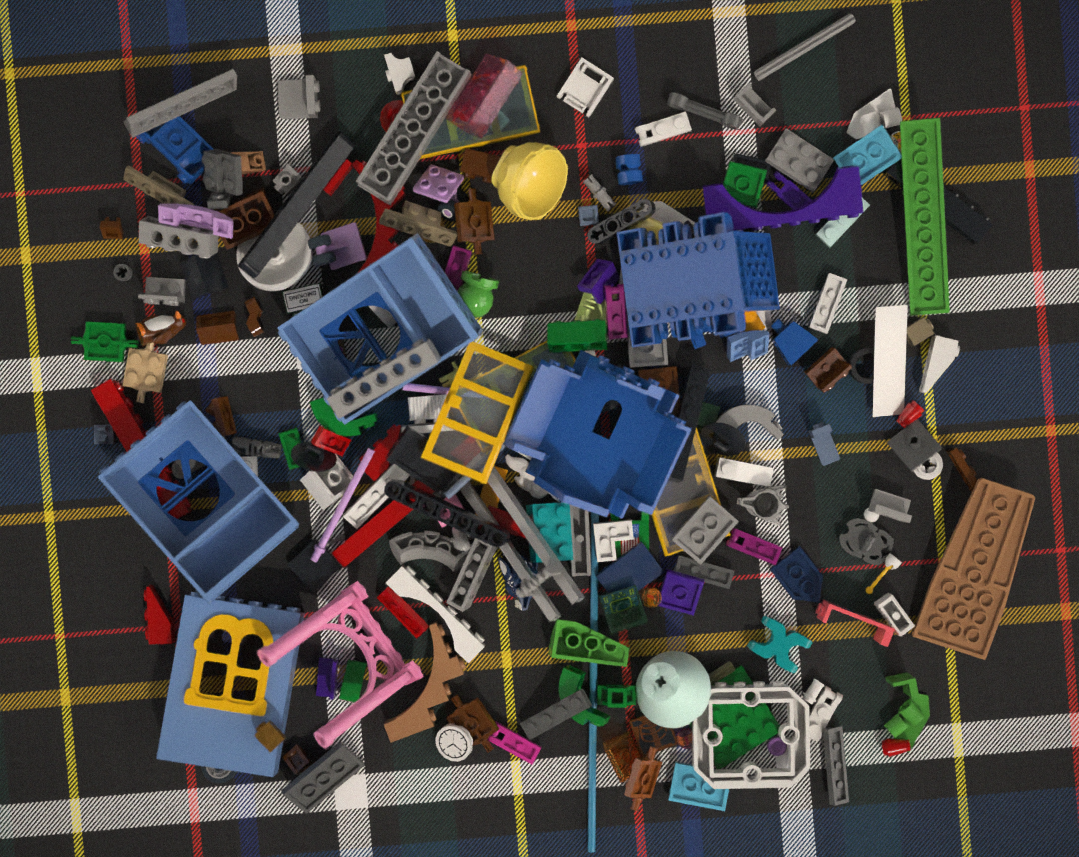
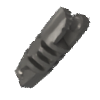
(254, 447)

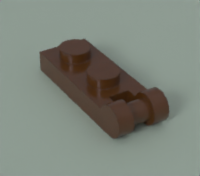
(966, 472)

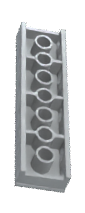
(413, 128)

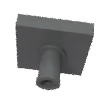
(914, 445)

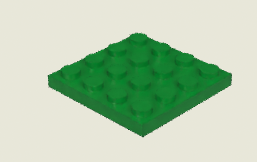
(740, 725)

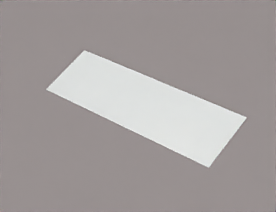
(889, 360)

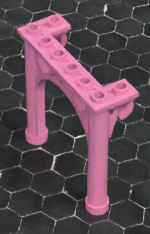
(403, 673)

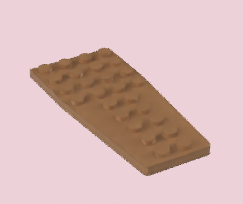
(976, 570)

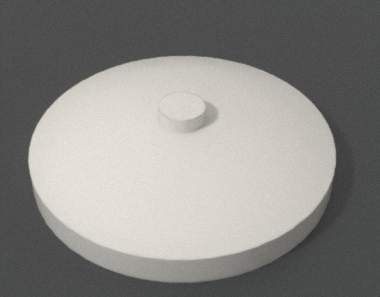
(286, 265)

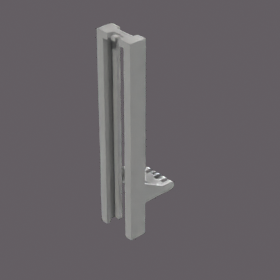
(530, 584)

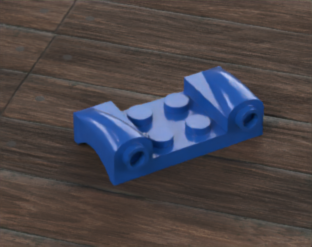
(180, 146)

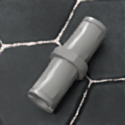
(599, 192)

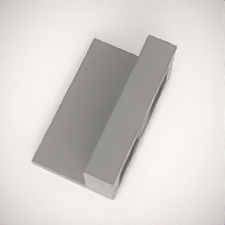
(890, 506)

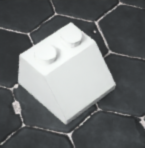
(328, 485)

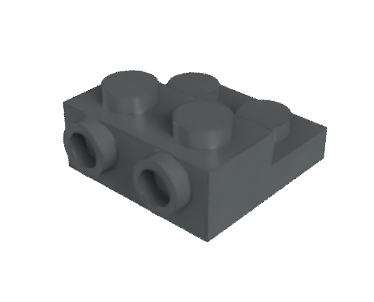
(222, 172)

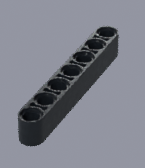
(438, 513)

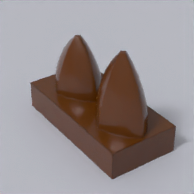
(221, 410)

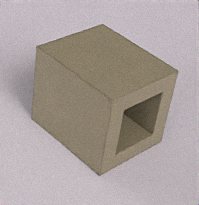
(919, 331)

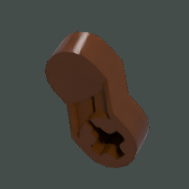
(255, 313)

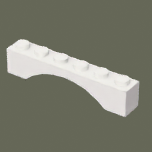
(407, 585)

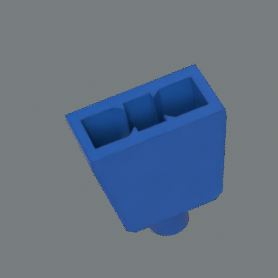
(791, 340)

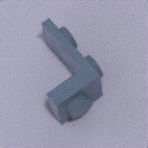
(824, 443)

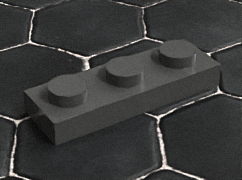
(709, 572)

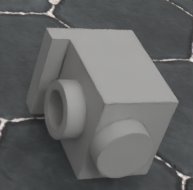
(294, 179)

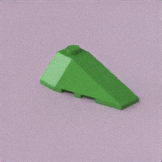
(579, 643)

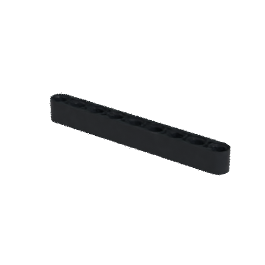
(296, 204)

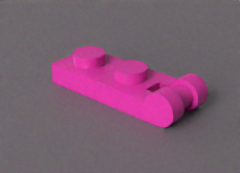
(515, 744)

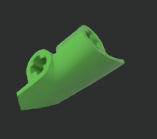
(910, 719)

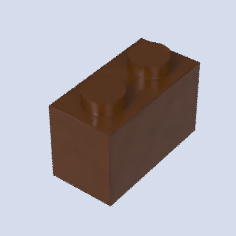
(478, 165)

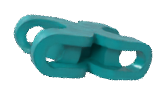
(779, 644)

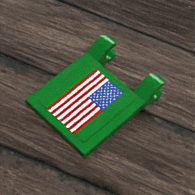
(640, 533)

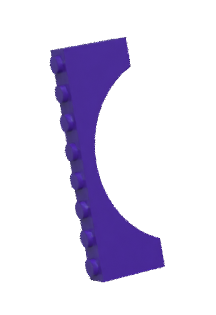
(839, 198)

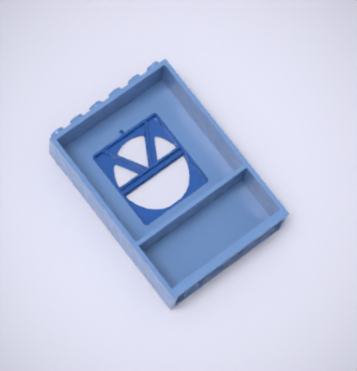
(403, 283)
(227, 541)

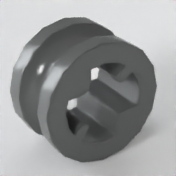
(117, 270)

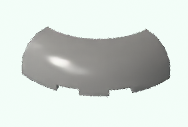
(427, 546)

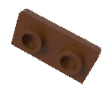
(828, 370)

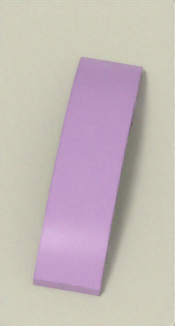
(196, 216)

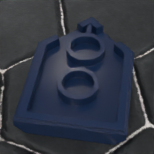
(799, 576)

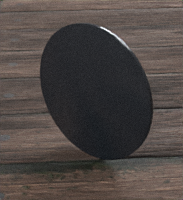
(723, 439)
(313, 457)

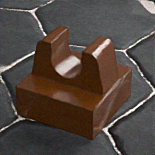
(111, 229)

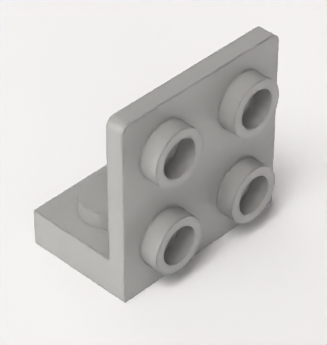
(164, 289)

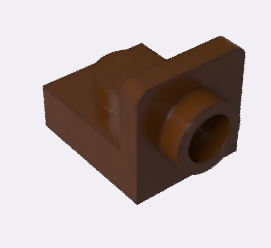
(297, 760)

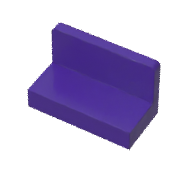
(598, 276)
(327, 677)

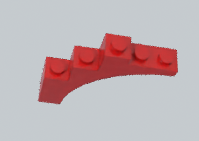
(384, 234)

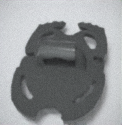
(865, 541)

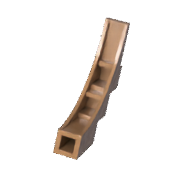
(418, 715)

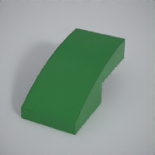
(352, 681)

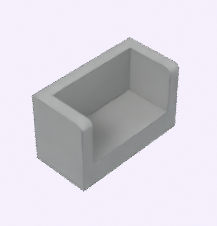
(754, 105)

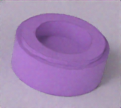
(776, 746)

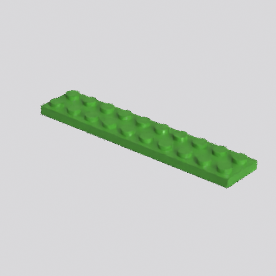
(924, 216)

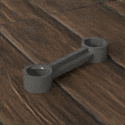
(725, 118)

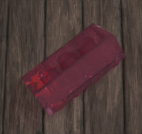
(484, 95)

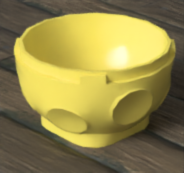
(530, 179)

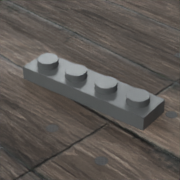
(556, 714)
(836, 765)

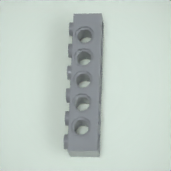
(342, 405)

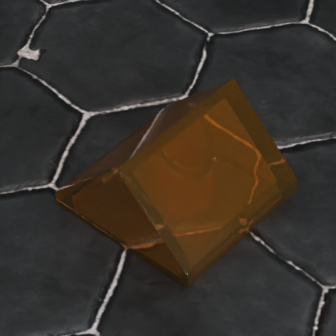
(622, 754)

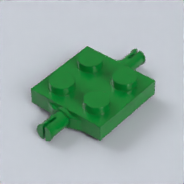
(104, 341)

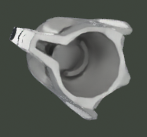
(765, 503)

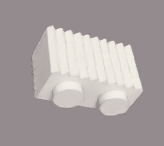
(425, 407)
(894, 614)

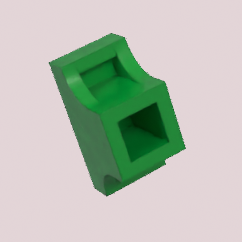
(616, 695)

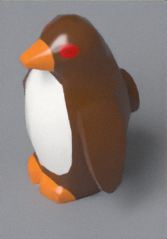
(159, 328)

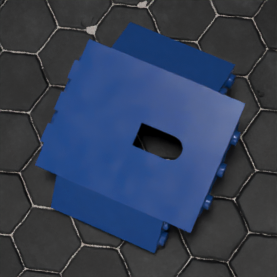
(583, 466)

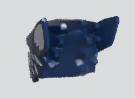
(513, 581)

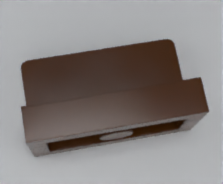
(217, 328)

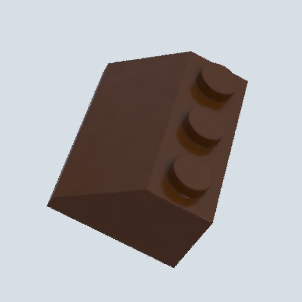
(249, 216)

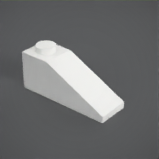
(940, 355)
(743, 472)

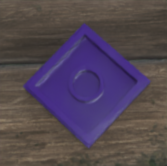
(681, 592)

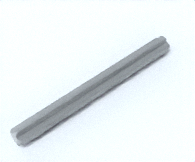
(804, 47)

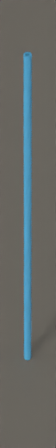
(593, 694)

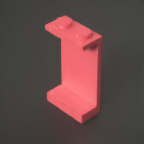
(883, 633)

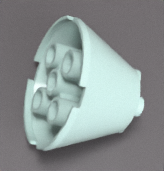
(673, 689)

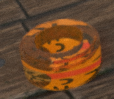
(651, 597)

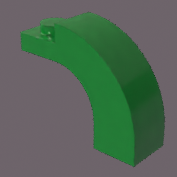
(327, 418)
(571, 682)

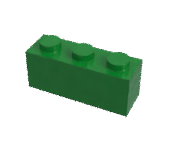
(577, 335)

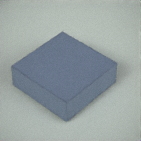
(588, 215)

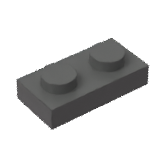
(219, 200)

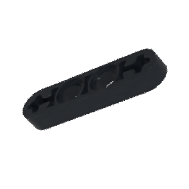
(619, 218)

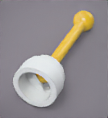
(891, 563)

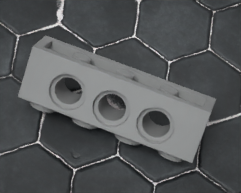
(149, 234)
(471, 575)

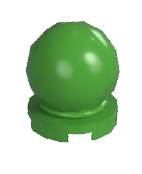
(477, 293)

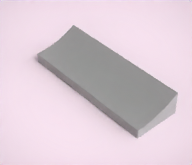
(181, 103)

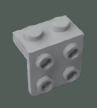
(298, 98)

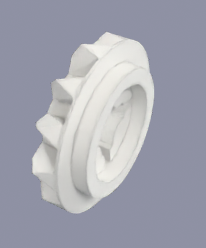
(932, 471)

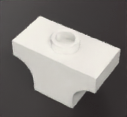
(399, 72)

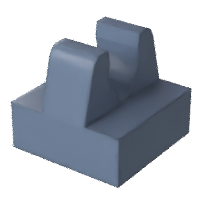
(104, 434)

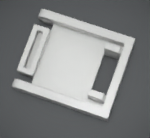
(582, 90)

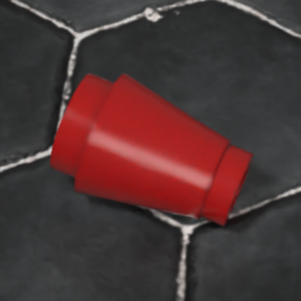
(910, 414)
(895, 746)

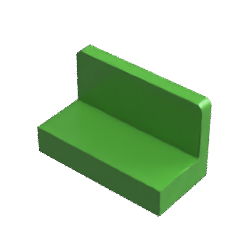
(907, 681)

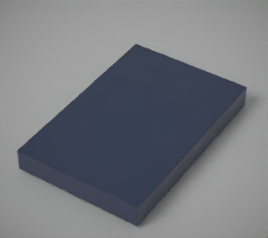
(630, 569)

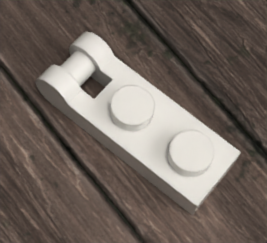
(663, 129)
(822, 712)

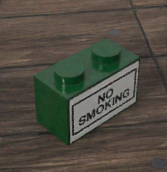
(301, 297)

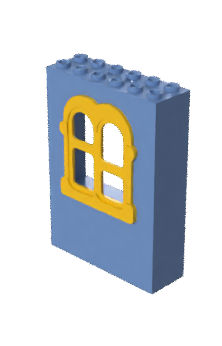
(220, 728)

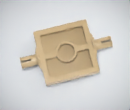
(145, 371)

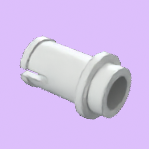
(813, 691)

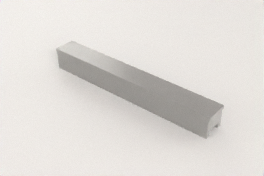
(580, 541)

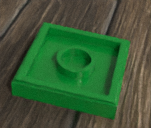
(744, 182)

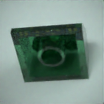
(623, 610)

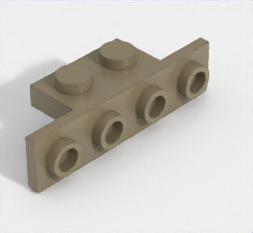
(156, 186)
(419, 220)

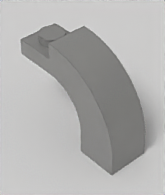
(744, 413)

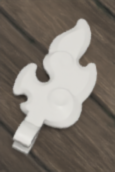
(525, 480)

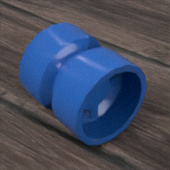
(629, 169)

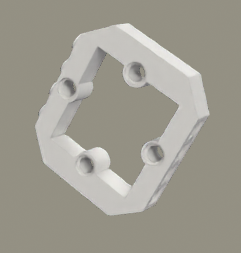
(766, 777)

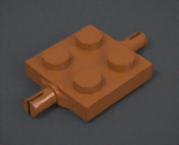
(643, 778)

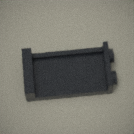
(407, 455)

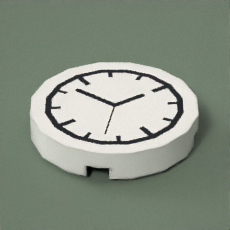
(454, 742)

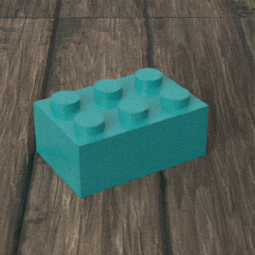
(554, 524)

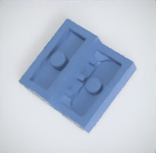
(748, 343)

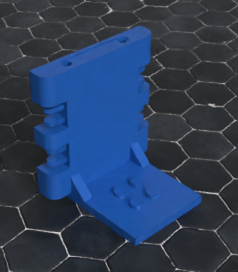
(695, 279)

